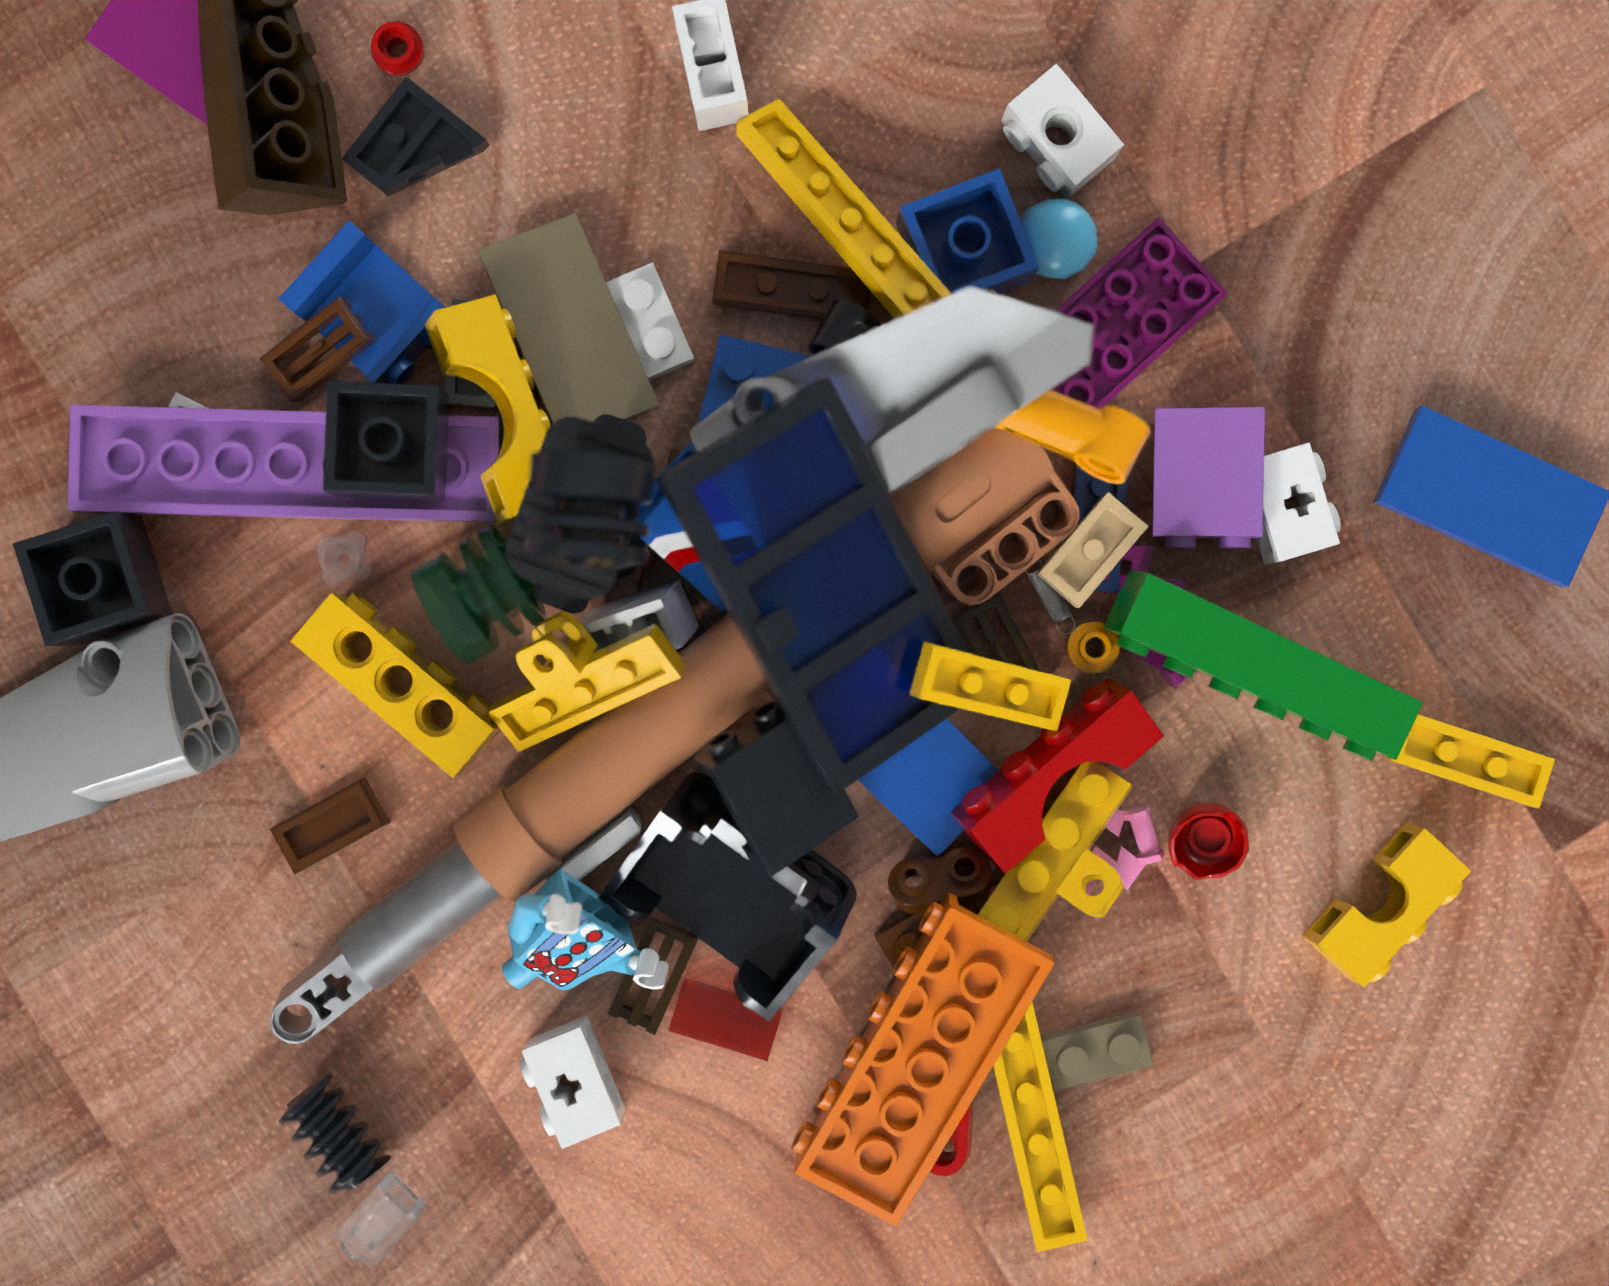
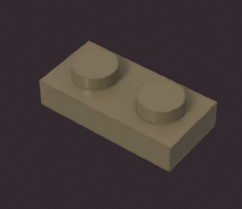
(1096, 1050)

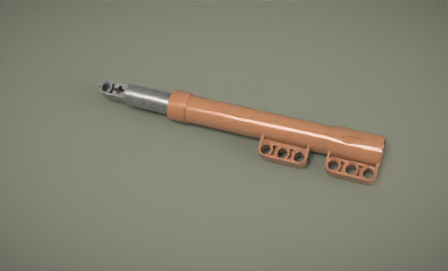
(527, 829)

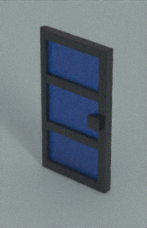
(817, 578)

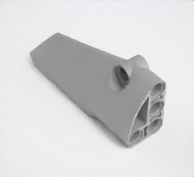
(929, 378)
(111, 726)

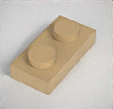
(1092, 550)

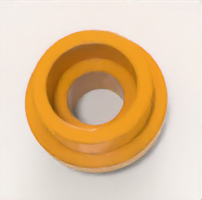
(1077, 653)

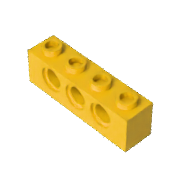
(328, 642)

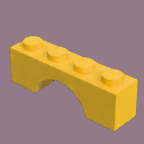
(478, 345)

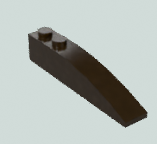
(267, 110)

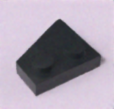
(411, 141)

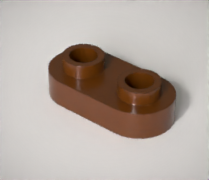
(939, 877)

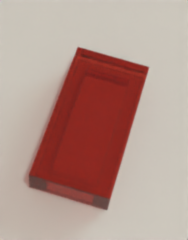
(722, 1020)

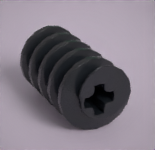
(333, 1136)

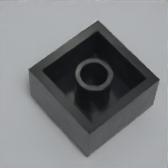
(386, 441)
(92, 579)

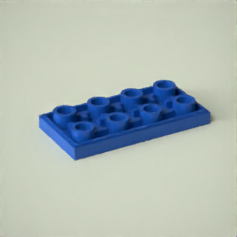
(1492, 497)
(929, 783)

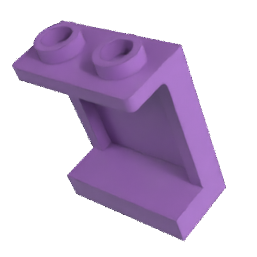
(1208, 476)

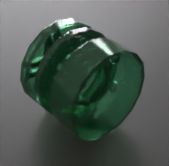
(472, 598)

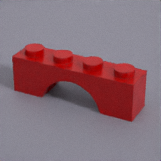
(1008, 809)

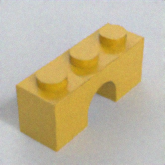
(1420, 880)

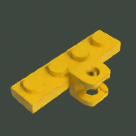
(578, 682)
(1064, 859)

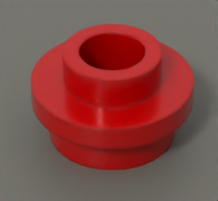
(390, 35)

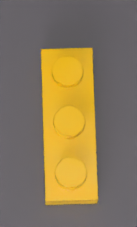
(990, 686)
(1476, 761)

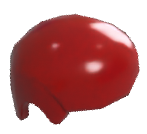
(1208, 840)

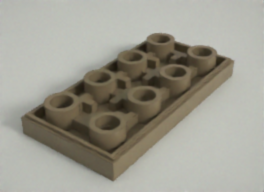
(568, 323)

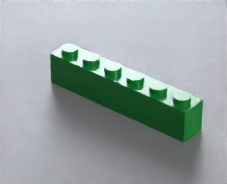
(1261, 664)

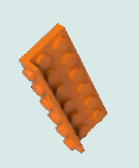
(919, 1060)

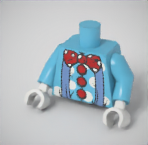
(573, 935)

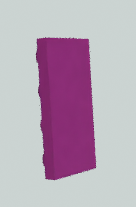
(157, 45)
(1137, 311)

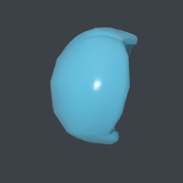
(1060, 237)

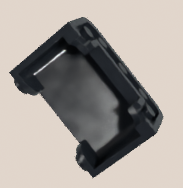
(702, 879)

